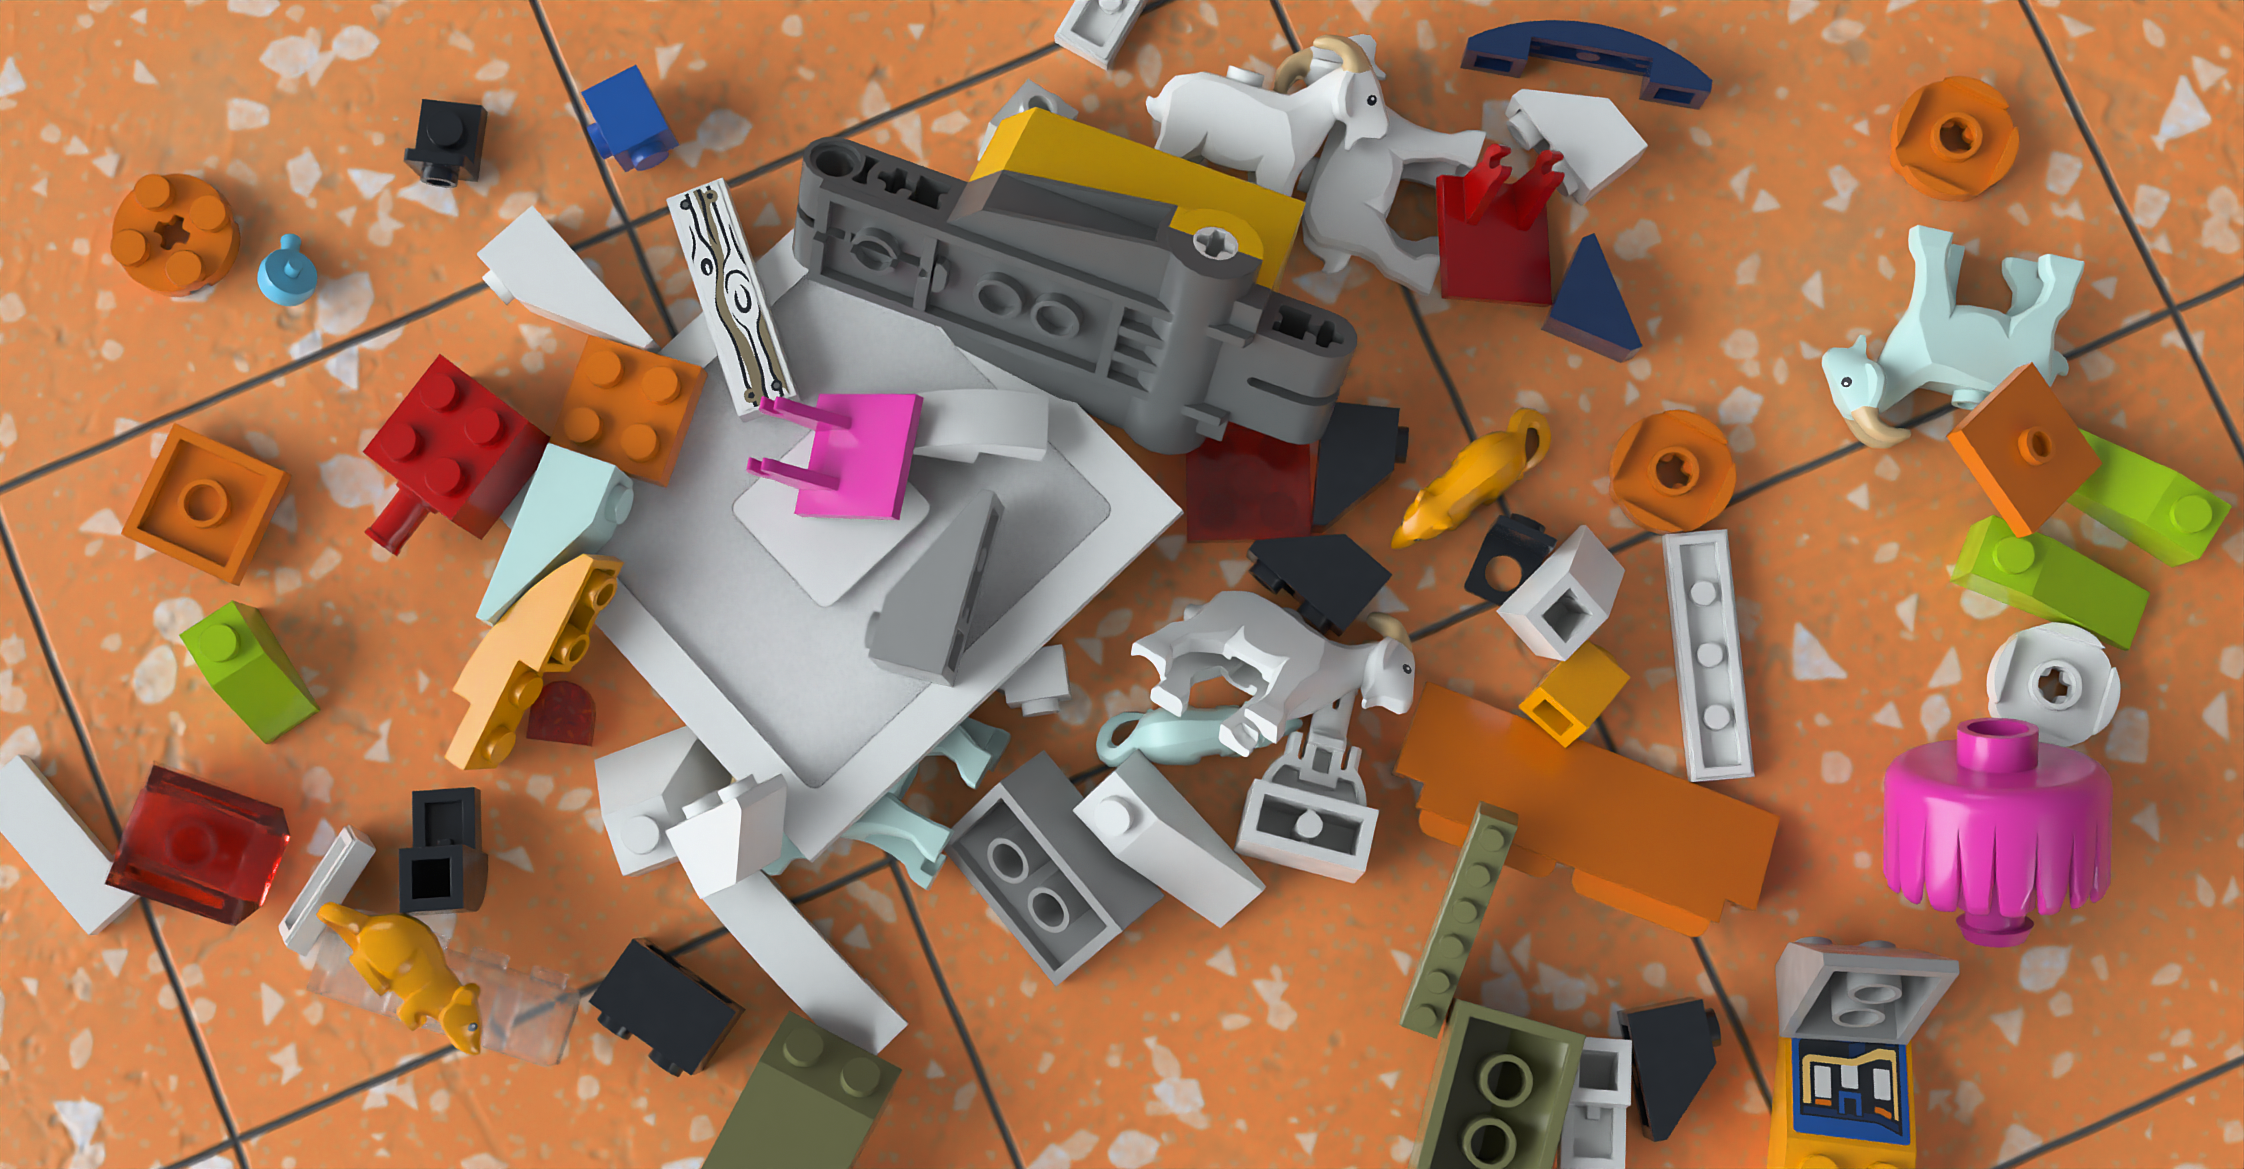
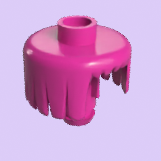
(1995, 825)

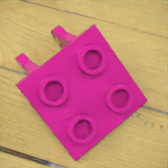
(856, 455)

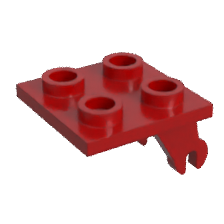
(1497, 231)

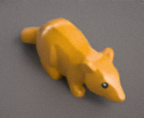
(1475, 478)
(407, 958)

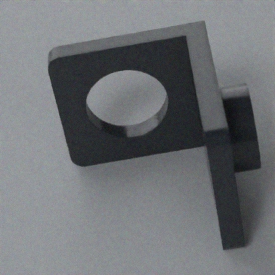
(1510, 537)

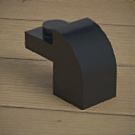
(447, 863)

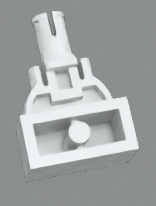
(1308, 807)

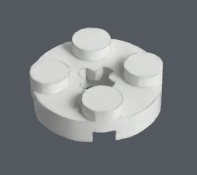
(2083, 667)

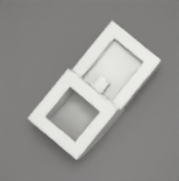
(1596, 1112)

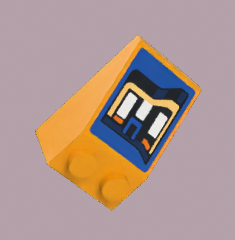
(1842, 1106)

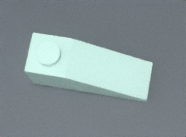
(564, 515)

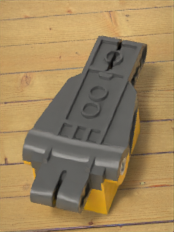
(1088, 276)

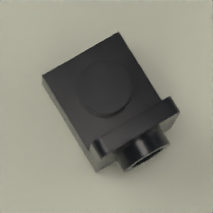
(448, 143)

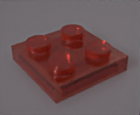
(1247, 488)

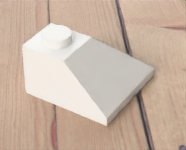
(645, 795)

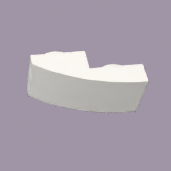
(991, 421)

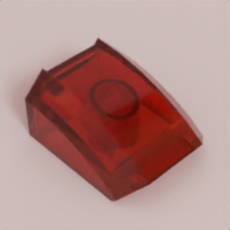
(199, 846)

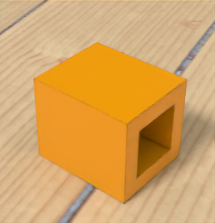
(1575, 692)

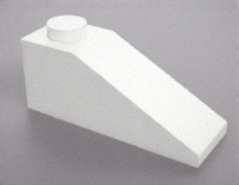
(552, 281)
(1168, 840)

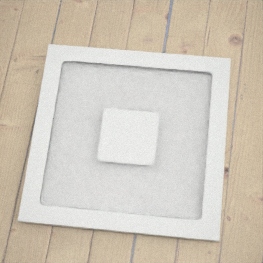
(764, 613)

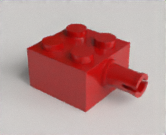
(453, 455)

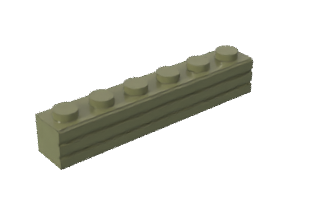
(1458, 919)

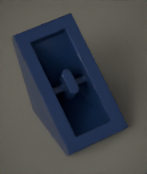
(1590, 307)

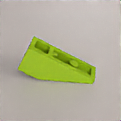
(2149, 504)
(2049, 581)

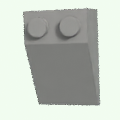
(1858, 990)

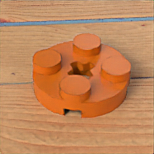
(1986, 126)
(159, 203)
(1706, 462)

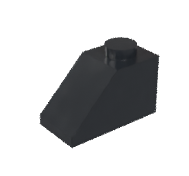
(1355, 459)
(1669, 1059)

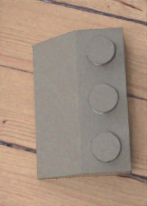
(1047, 869)

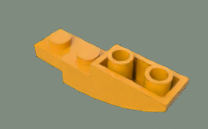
(535, 636)

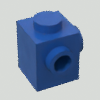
(629, 121)

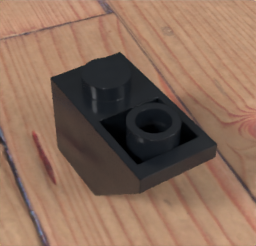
(1322, 573)

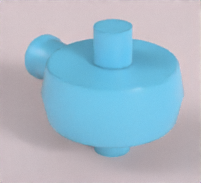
(287, 274)

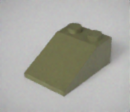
(805, 1103)

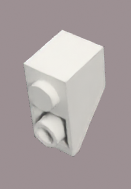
(1585, 129)
(1565, 597)
(731, 833)

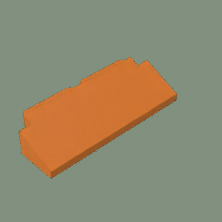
(1621, 826)

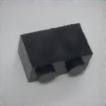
(665, 1008)

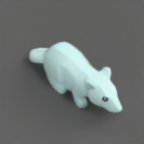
(1172, 738)

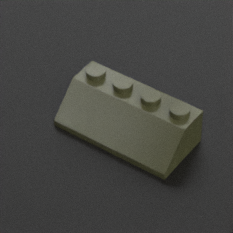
(1496, 1092)

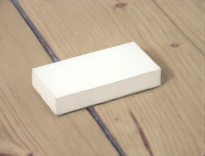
(327, 884)

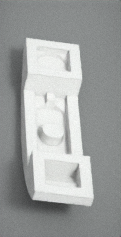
(805, 963)

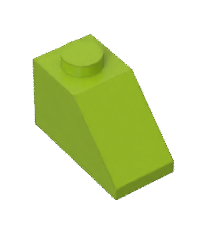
(250, 670)

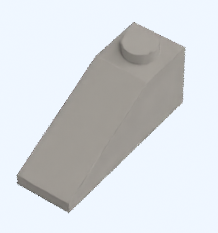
(934, 602)

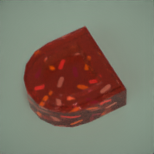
(563, 715)

